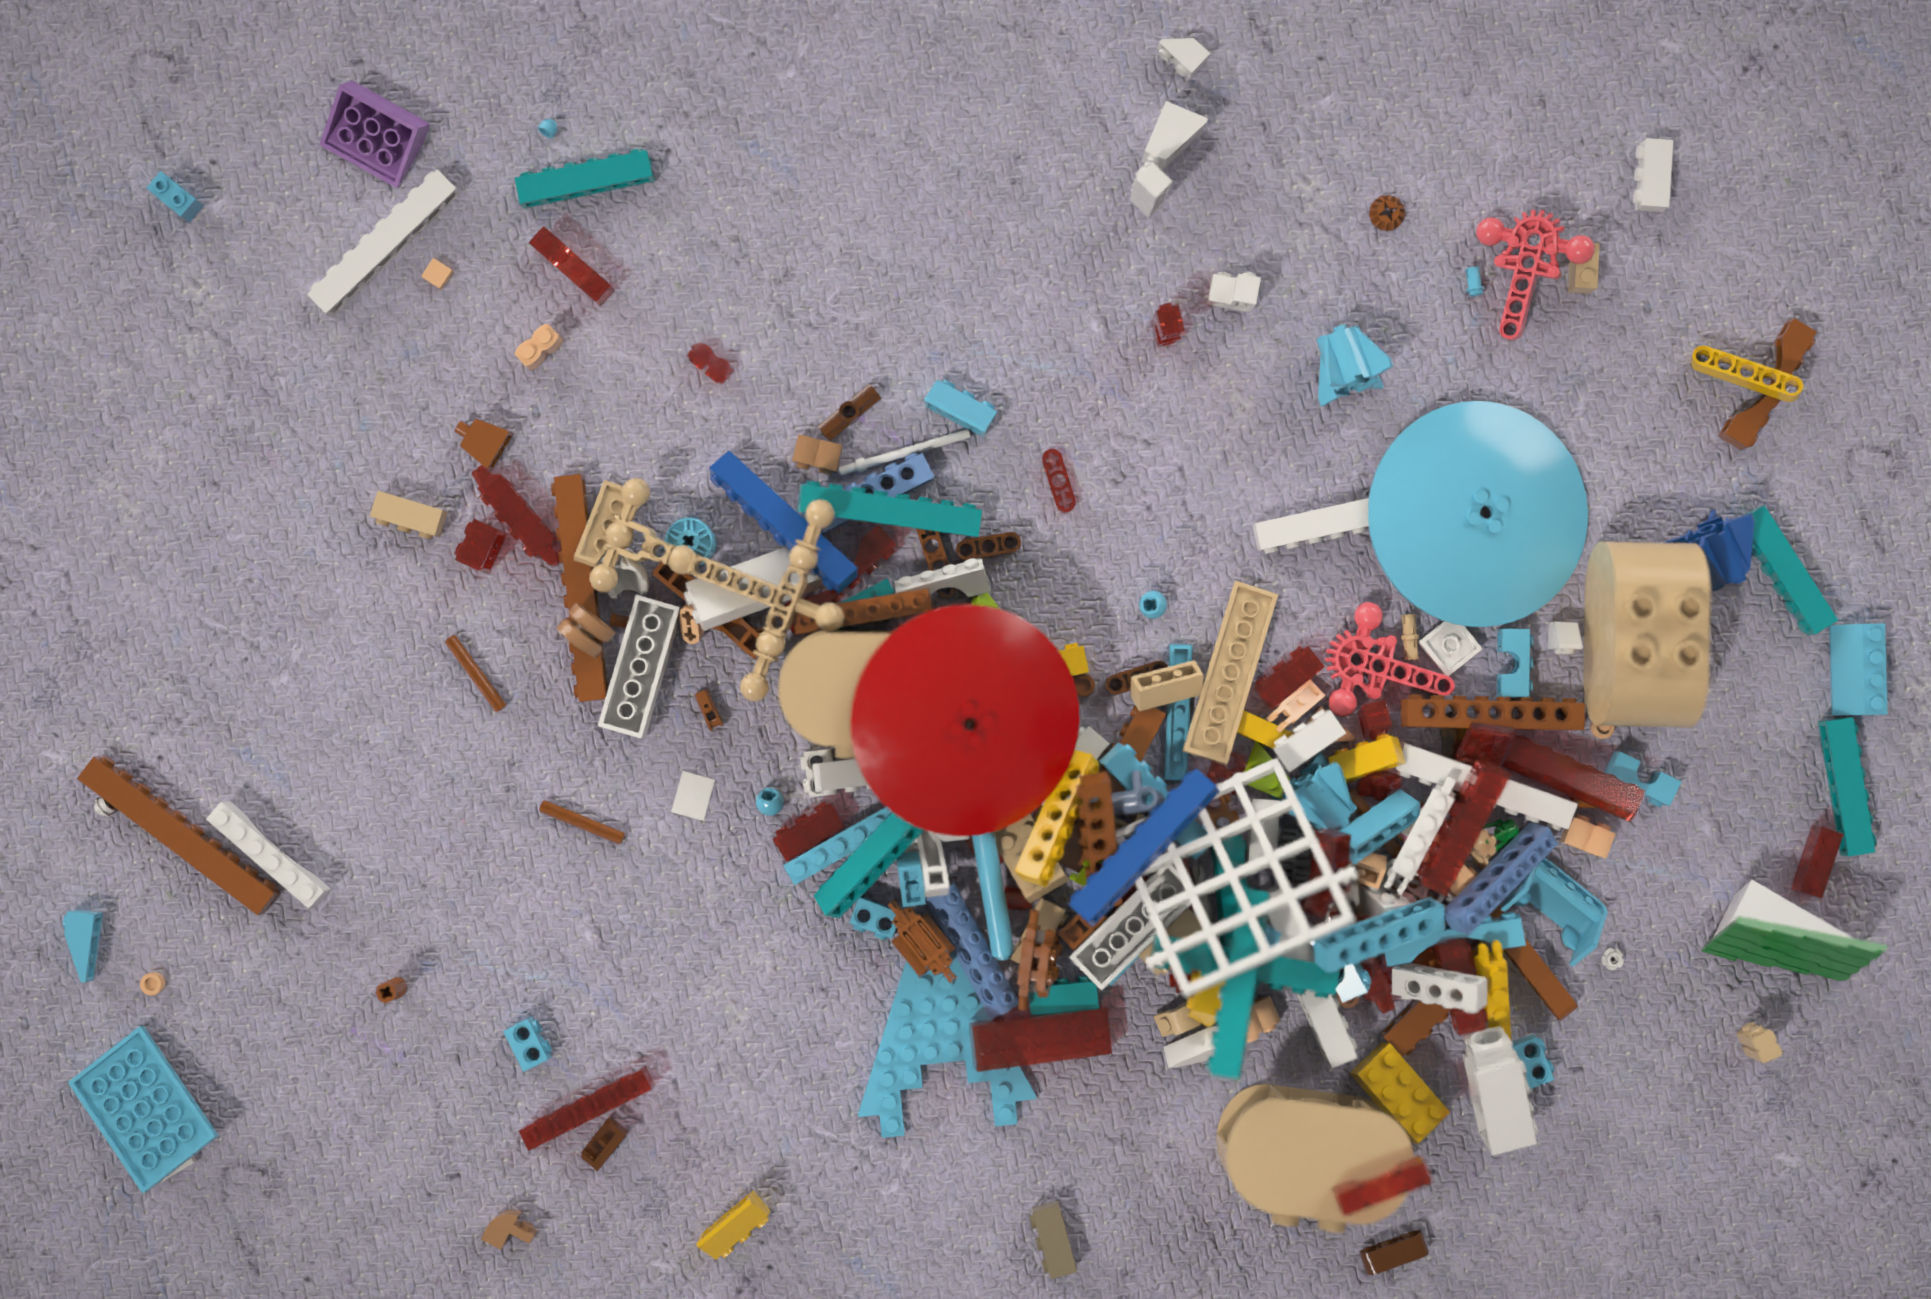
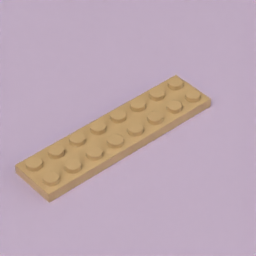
(1230, 673)

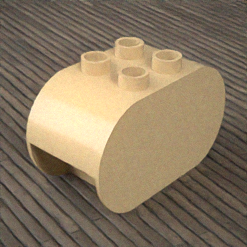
(1646, 634)
(821, 682)
(1298, 1143)

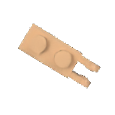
(1297, 704)

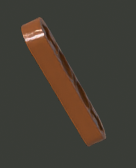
(932, 557)

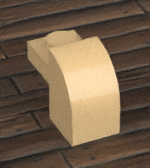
(1175, 1021)

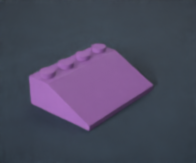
(373, 133)

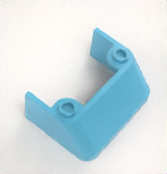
(1564, 903)

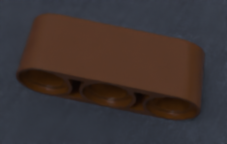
(997, 539)
(1125, 677)
(1394, 1252)

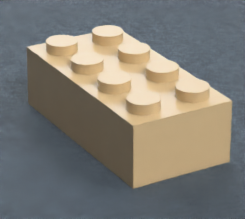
(1011, 845)

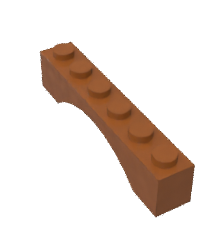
(1790, 347)
(737, 630)

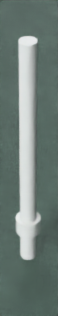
(862, 464)

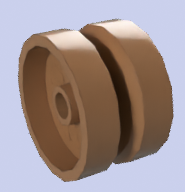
(583, 633)

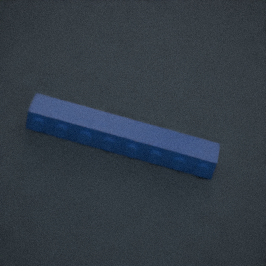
(779, 519)
(1143, 847)

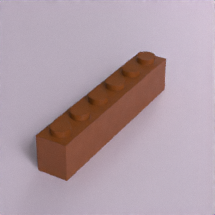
(1418, 1019)

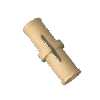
(1410, 637)

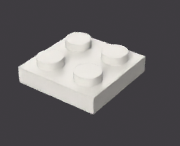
(1449, 646)

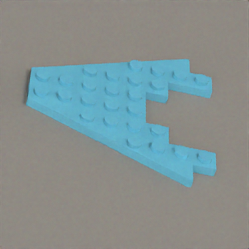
(932, 1027)

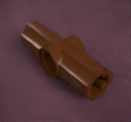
(838, 422)

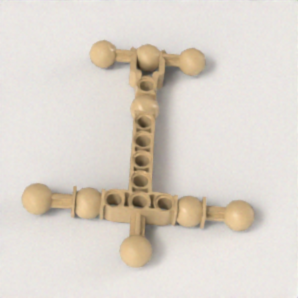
(684, 560)

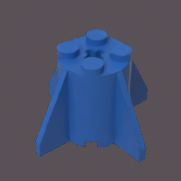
(1725, 547)

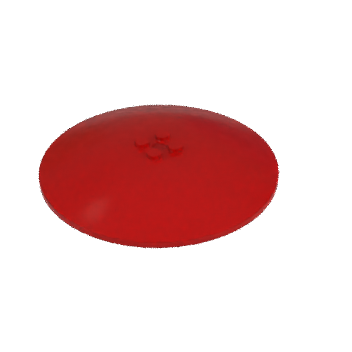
(914, 710)

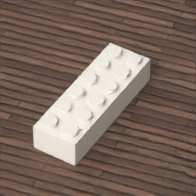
(640, 667)
(1127, 930)

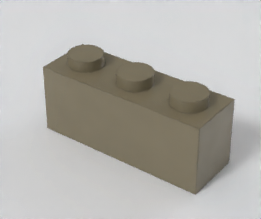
(1053, 1240)

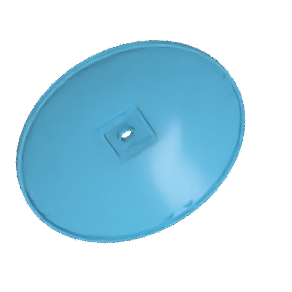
(1431, 525)

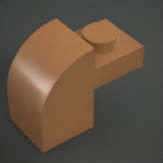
(507, 1224)

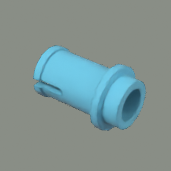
(1474, 282)

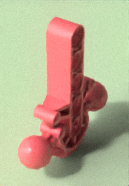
(1492, 231)
(1369, 617)

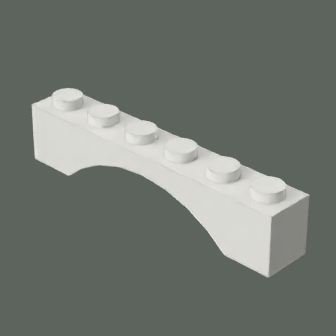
(252, 842)
(932, 865)

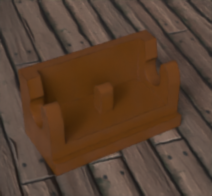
(603, 1143)

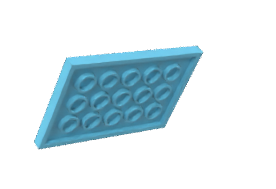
(143, 1109)

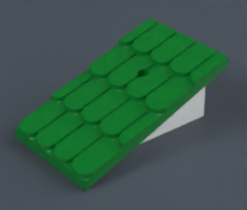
(1780, 934)

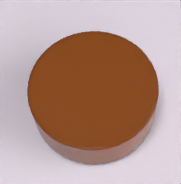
(1084, 685)

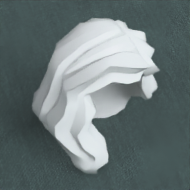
(630, 576)

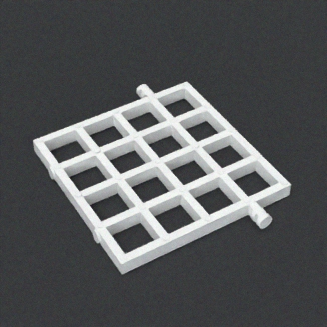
(1233, 876)

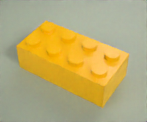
(1399, 1092)

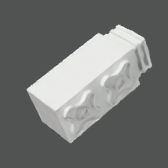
(1499, 1091)

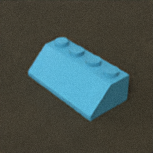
(1858, 669)

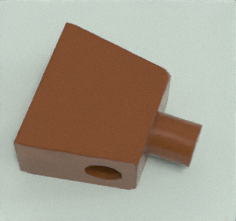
(483, 441)

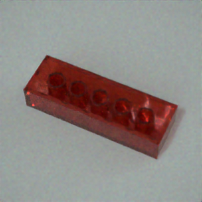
(1463, 826)
(1039, 1038)

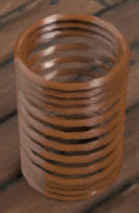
(623, 622)

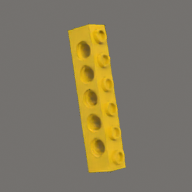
(1047, 825)

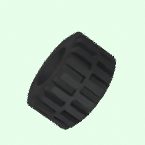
(1297, 867)

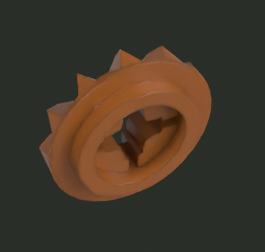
(1383, 222)

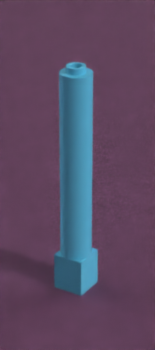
(993, 895)

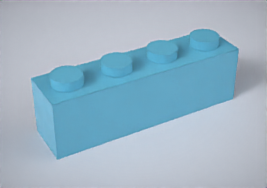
(1381, 824)

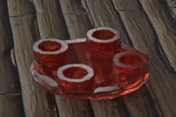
(1378, 784)

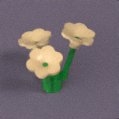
(1485, 843)

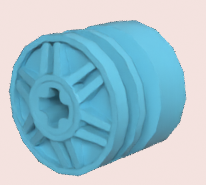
(704, 538)

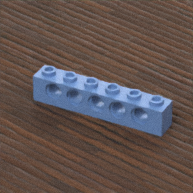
(915, 462)
(1499, 878)
(973, 952)

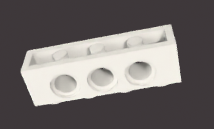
(1472, 987)

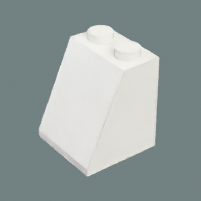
(1172, 135)

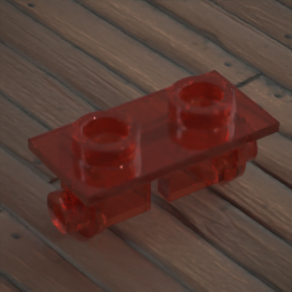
(718, 367)

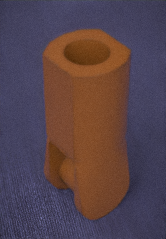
(706, 706)

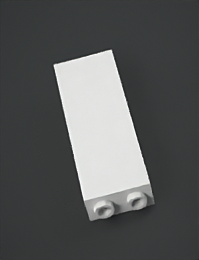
(719, 605)

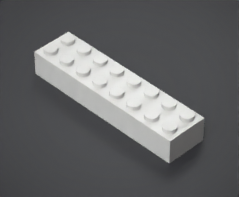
(1322, 1014)

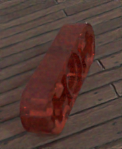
(1048, 466)

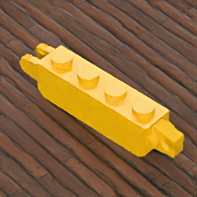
(1494, 968)

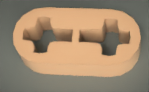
(687, 623)

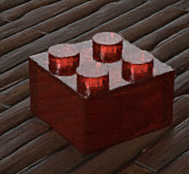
(480, 546)

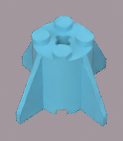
(1349, 363)
(1322, 794)

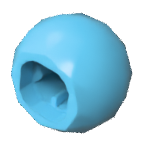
(1153, 604)
(769, 801)

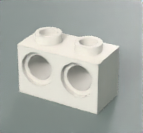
(827, 756)

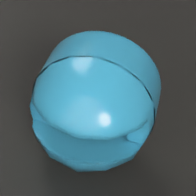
(548, 128)

